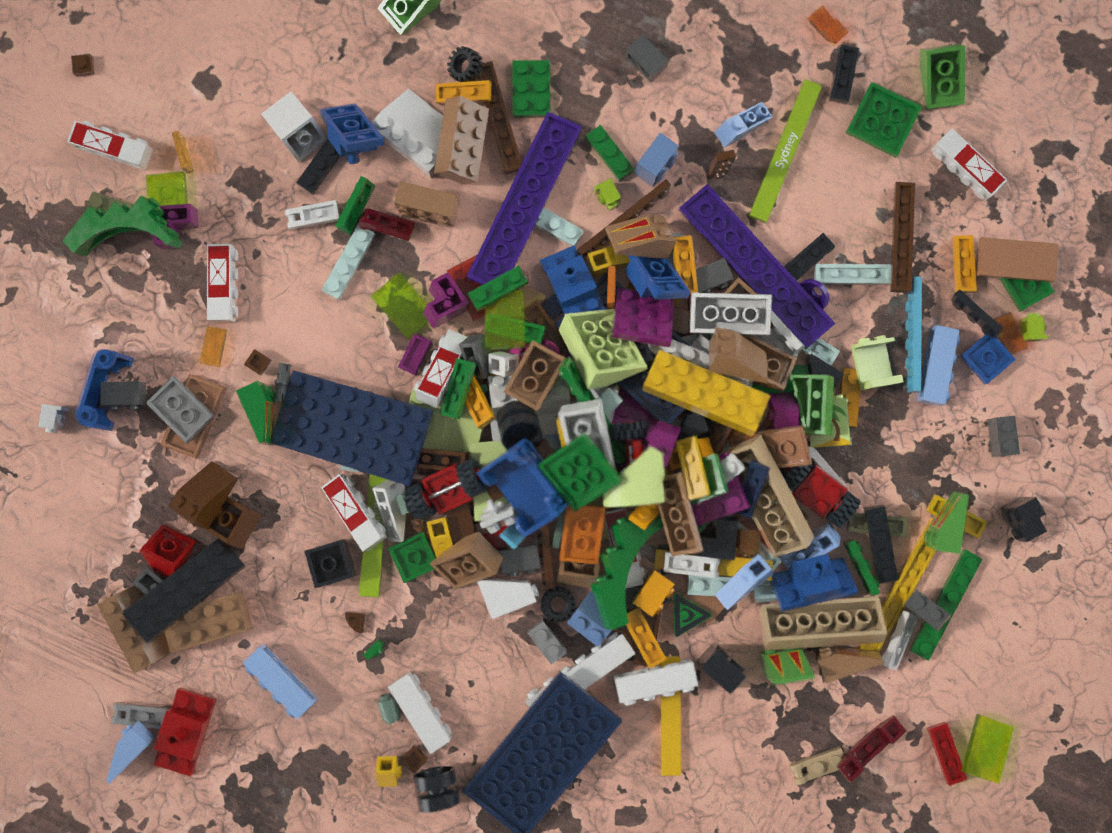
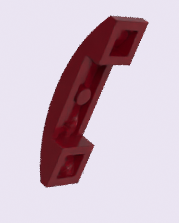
(869, 746)

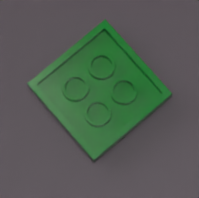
(883, 119)
(579, 472)

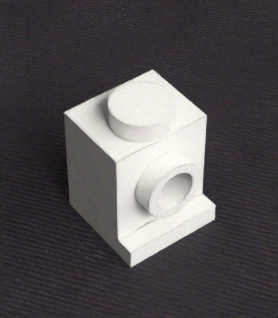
(503, 363)
(52, 418)

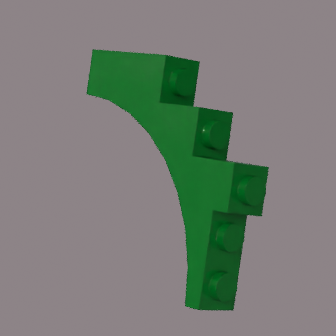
(98, 225)
(610, 590)

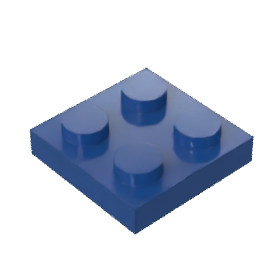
(987, 358)

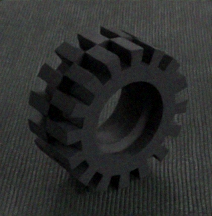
(457, 61)
(564, 614)

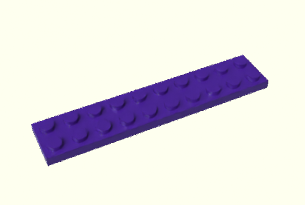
(525, 199)
(756, 265)

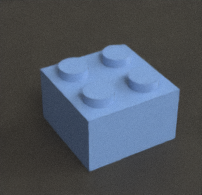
(656, 159)

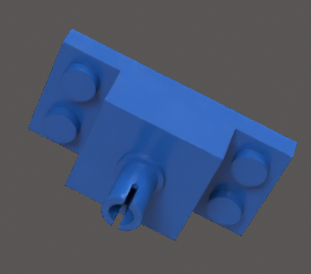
(350, 131)
(656, 278)
(572, 281)
(813, 582)

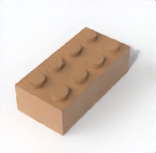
(461, 140)
(210, 622)

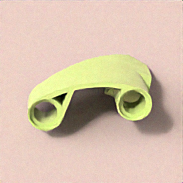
(640, 482)

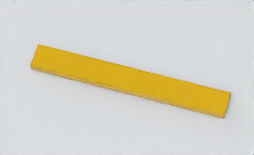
(904, 586)

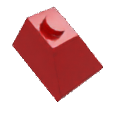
(167, 550)

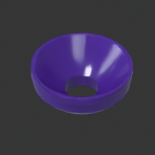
(821, 300)

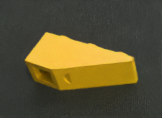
(605, 257)
(440, 535)

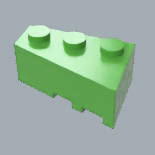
(815, 402)

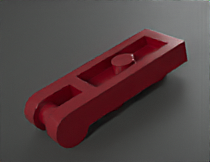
(386, 224)

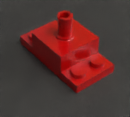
(183, 731)

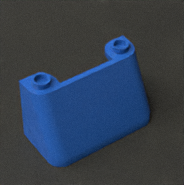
(87, 408)
(524, 486)

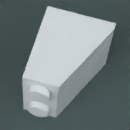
(294, 126)
(507, 595)

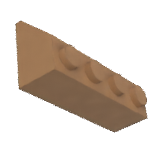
(678, 517)
(135, 649)

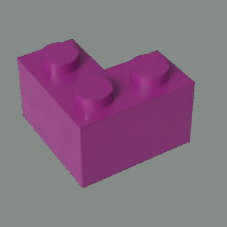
(178, 217)
(448, 301)
(782, 410)
(663, 438)

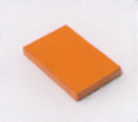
(582, 534)

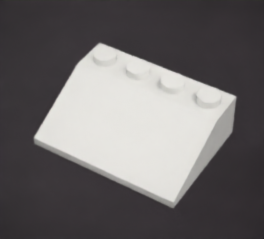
(411, 130)

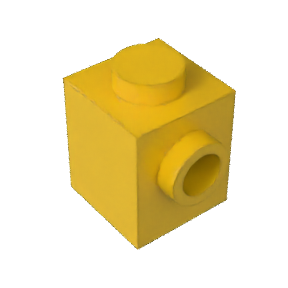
(387, 771)

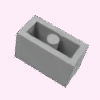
(547, 641)

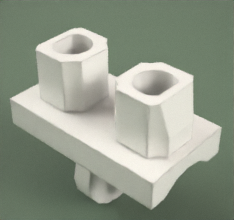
(495, 513)

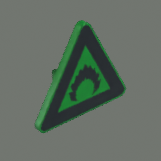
(687, 615)

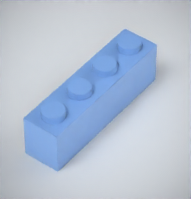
(938, 365)
(279, 681)

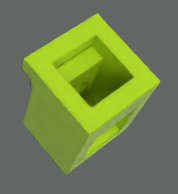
(608, 194)
(1033, 328)

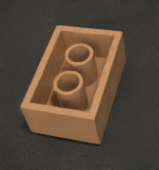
(426, 204)

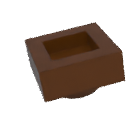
(82, 65)
(257, 362)
(414, 759)

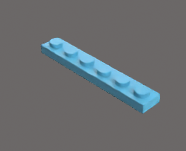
(913, 343)

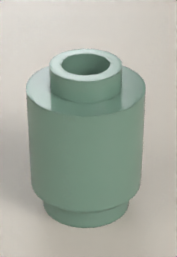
(389, 708)

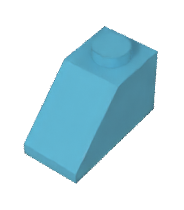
(512, 536)

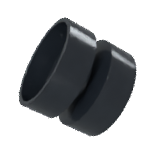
(518, 422)
(436, 789)

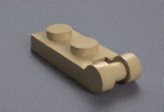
(817, 765)

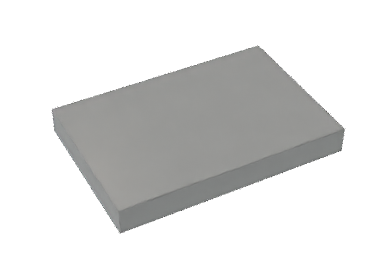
(180, 409)

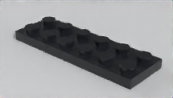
(183, 590)

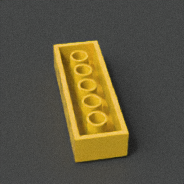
(706, 393)

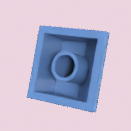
(588, 621)

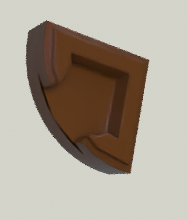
(356, 621)

